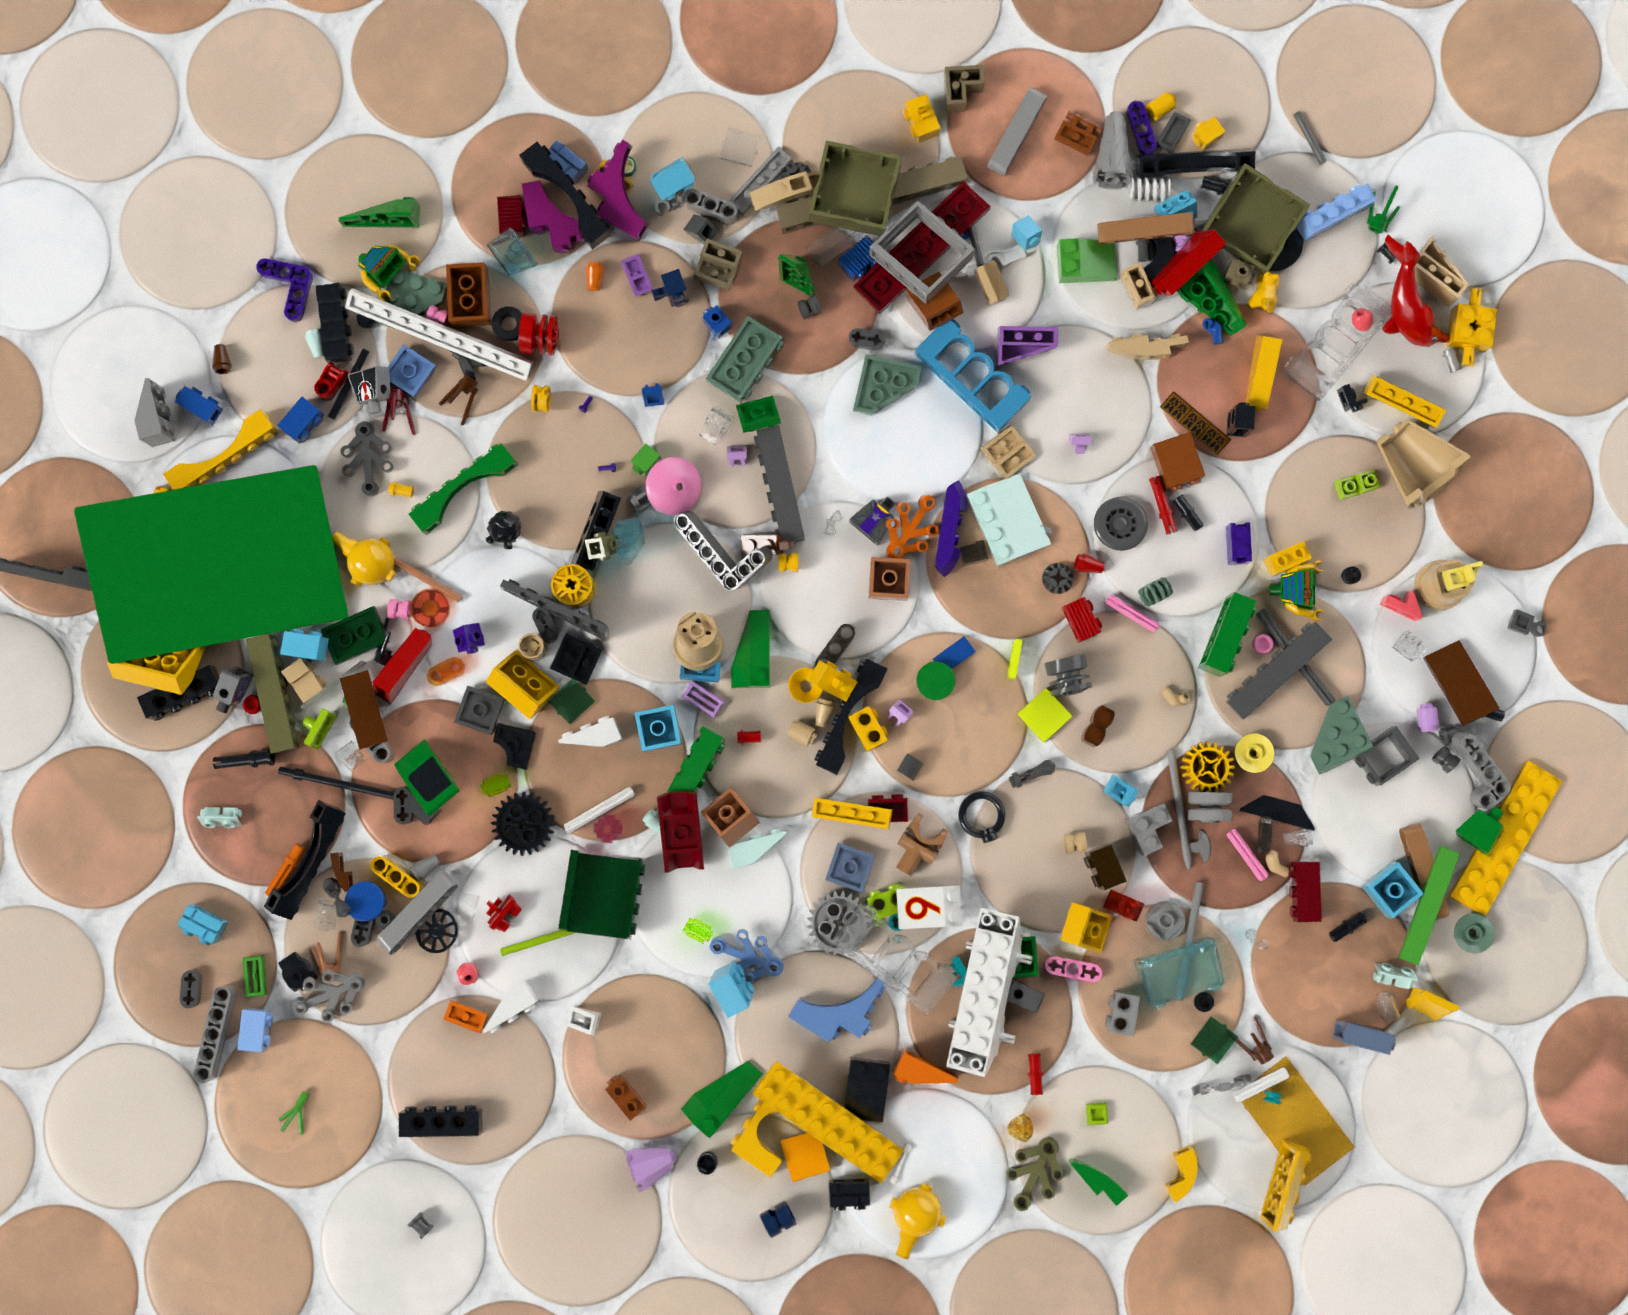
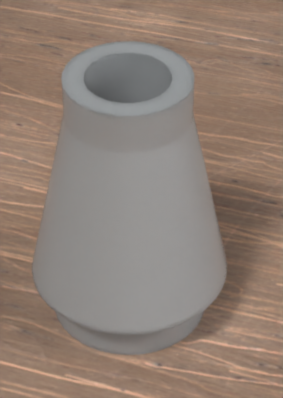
(424, 867)

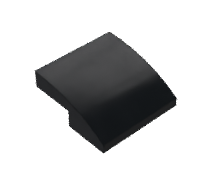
(575, 659)

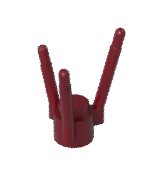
(395, 401)

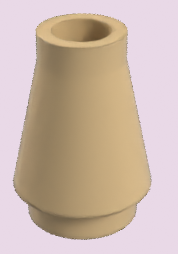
(824, 709)

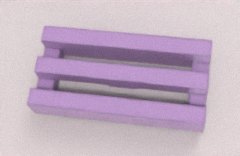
(689, 690)

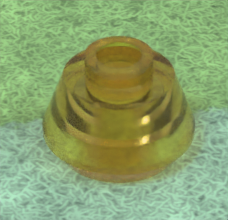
(1021, 1128)

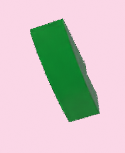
(1099, 1181)

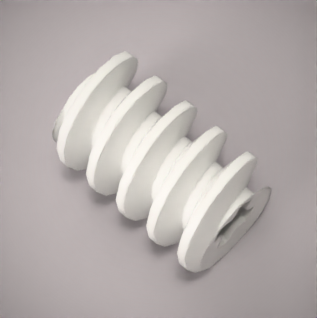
(1150, 189)

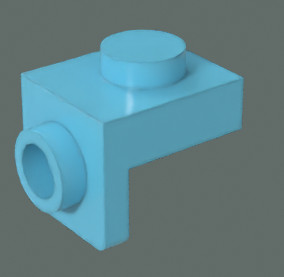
(1120, 791)

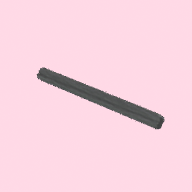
(1306, 670)

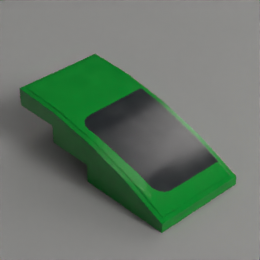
(426, 777)

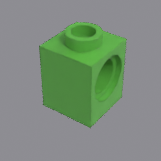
(645, 460)

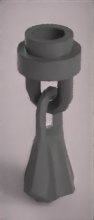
(1047, 767)
(332, 886)

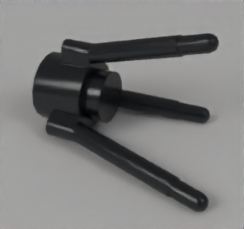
(383, 654)

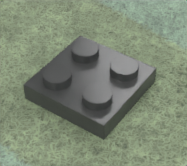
(479, 710)

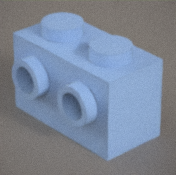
(255, 1030)

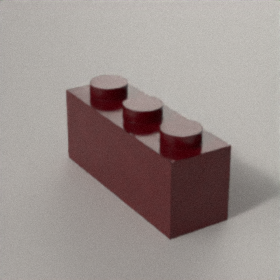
(1305, 892)

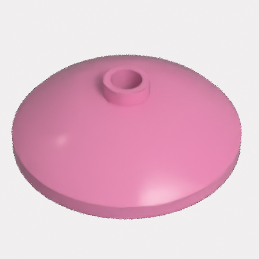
(662, 485)

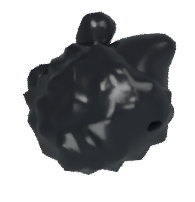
(504, 529)

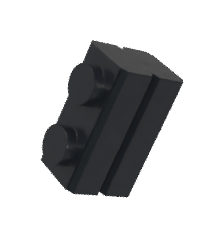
(849, 1193)

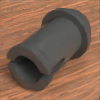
(1143, 250)

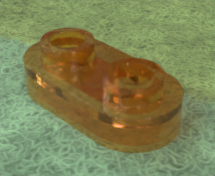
(446, 671)

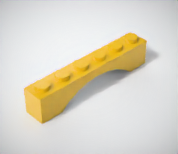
(253, 432)

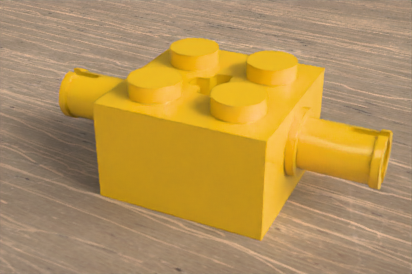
(1472, 327)

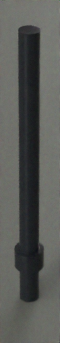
(299, 774)

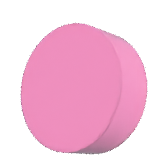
(1263, 644)

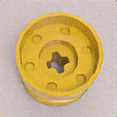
(583, 591)

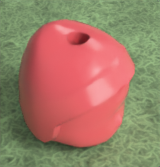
(1362, 319)
(467, 973)

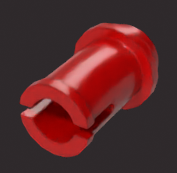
(748, 737)

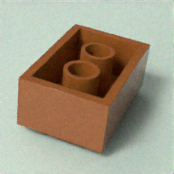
(468, 294)

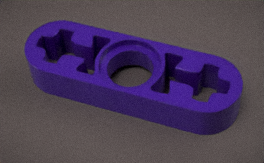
(1143, 119)

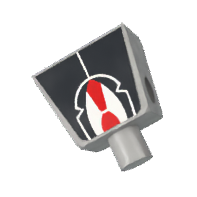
(371, 387)

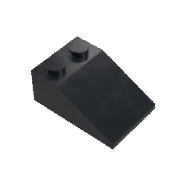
(867, 1088)

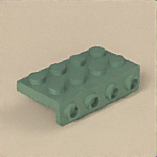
(745, 359)

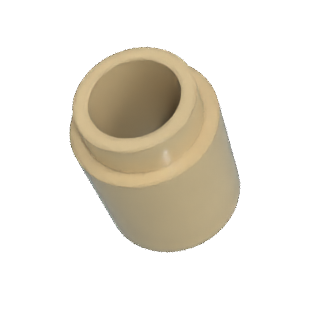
(802, 733)

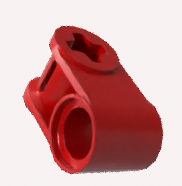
(332, 378)

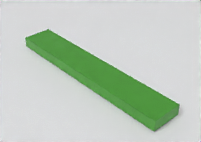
(1428, 905)

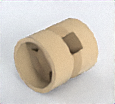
(532, 647)

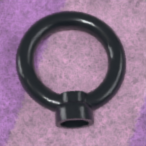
(988, 834)

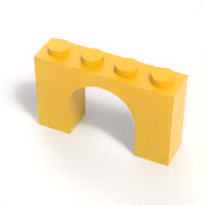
(750, 1147)

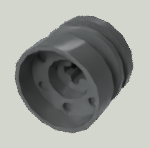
(1068, 675)

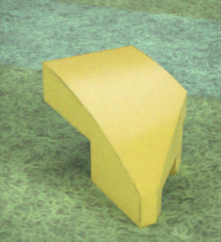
(1461, 576)

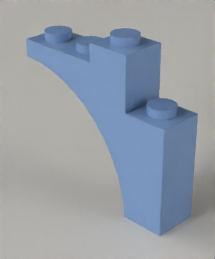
(825, 1019)

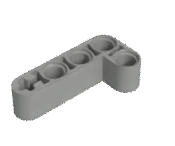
(1478, 767)

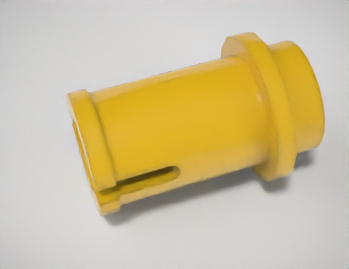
(400, 490)

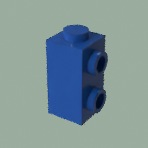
(198, 405)

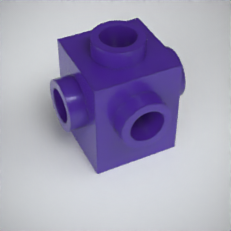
(468, 638)

